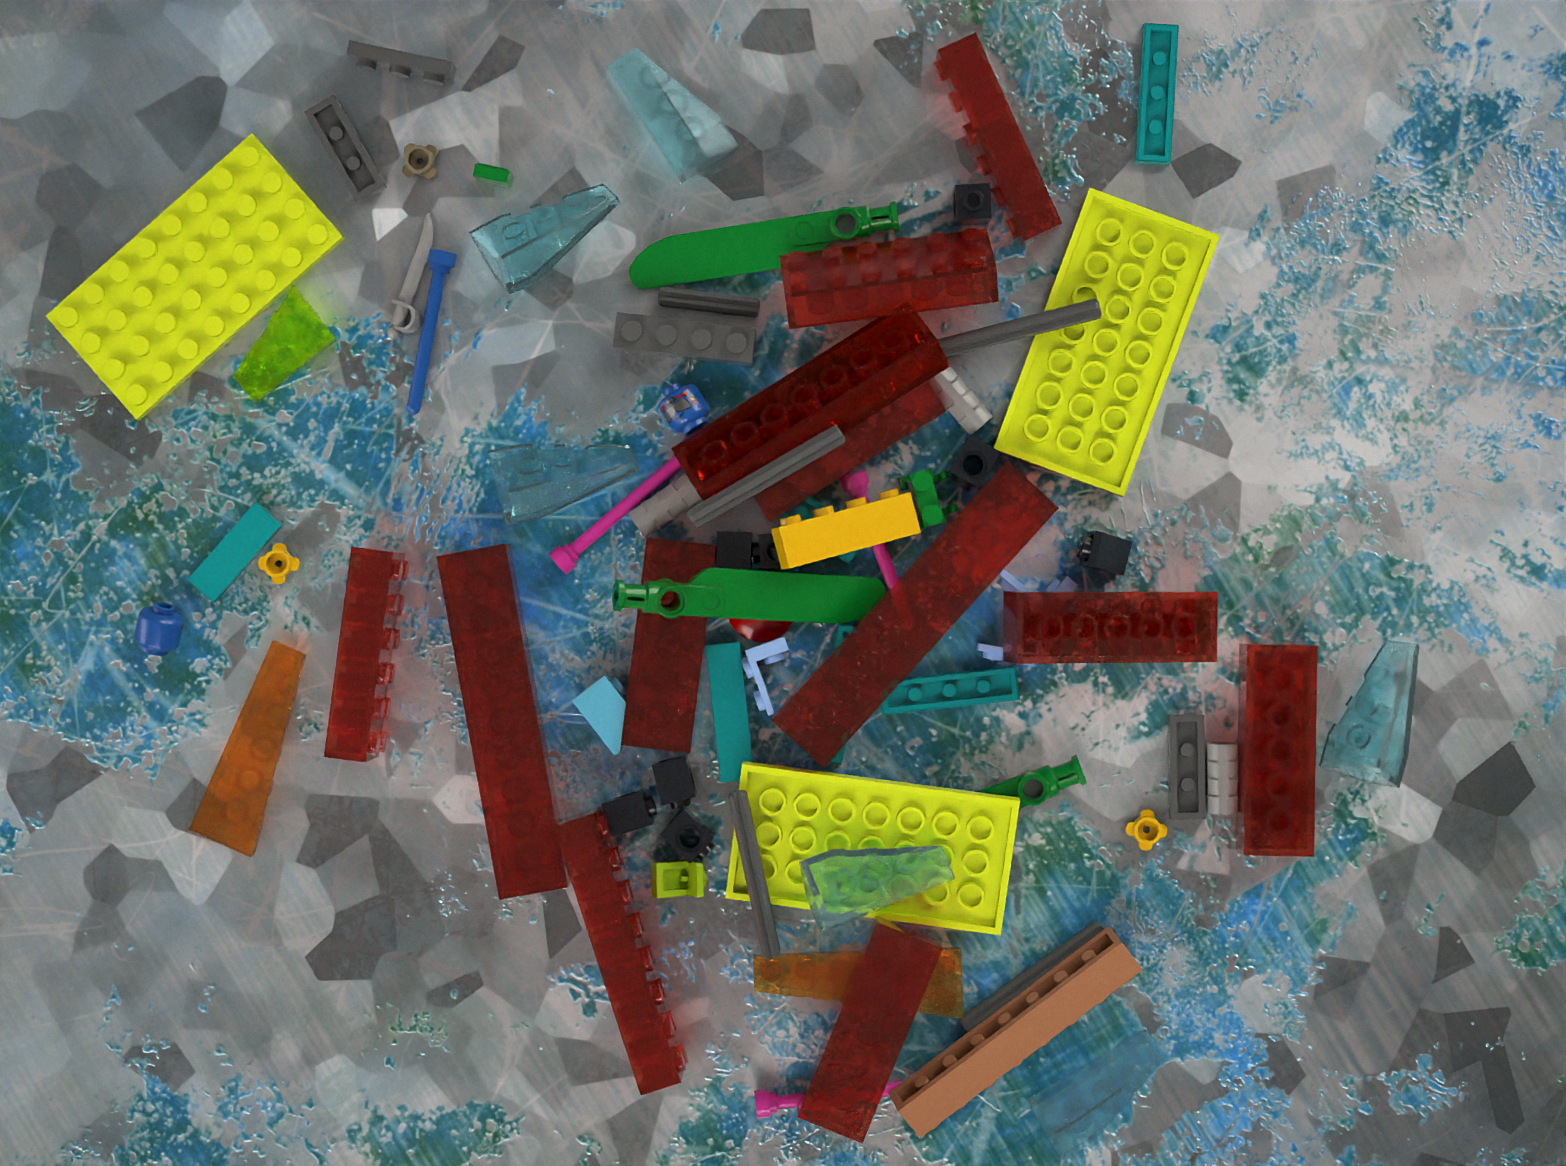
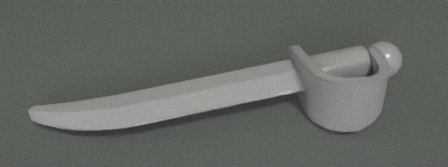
(410, 286)

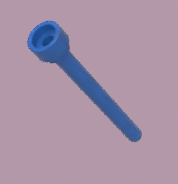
(440, 265)

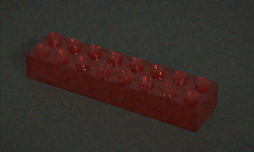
(830, 390)
(620, 950)

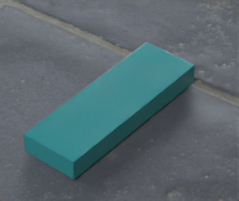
(235, 552)

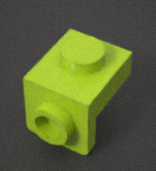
(678, 879)

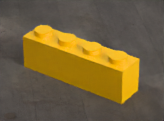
(845, 530)

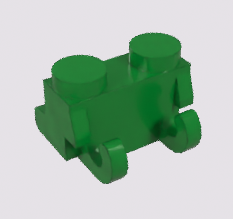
(926, 496)

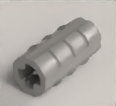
(960, 400)
(664, 506)
(1222, 778)

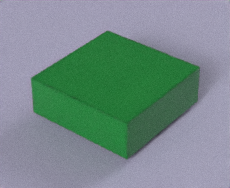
(493, 175)

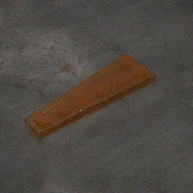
(244, 775)
(827, 974)

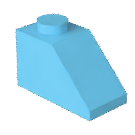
(604, 709)

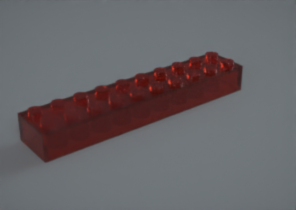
(914, 613)
(503, 719)

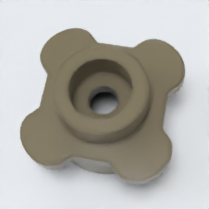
(412, 154)

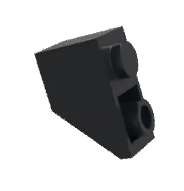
(1104, 552)

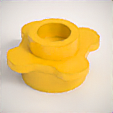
(268, 563)
(1146, 840)

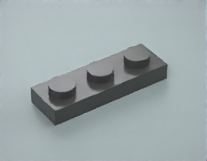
(401, 63)
(345, 149)
(1186, 766)

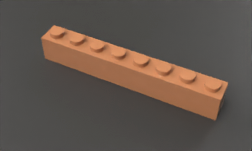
(1014, 1032)

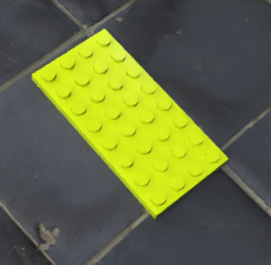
(195, 277)
(1097, 384)
(817, 811)

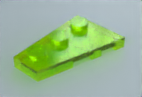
(284, 348)

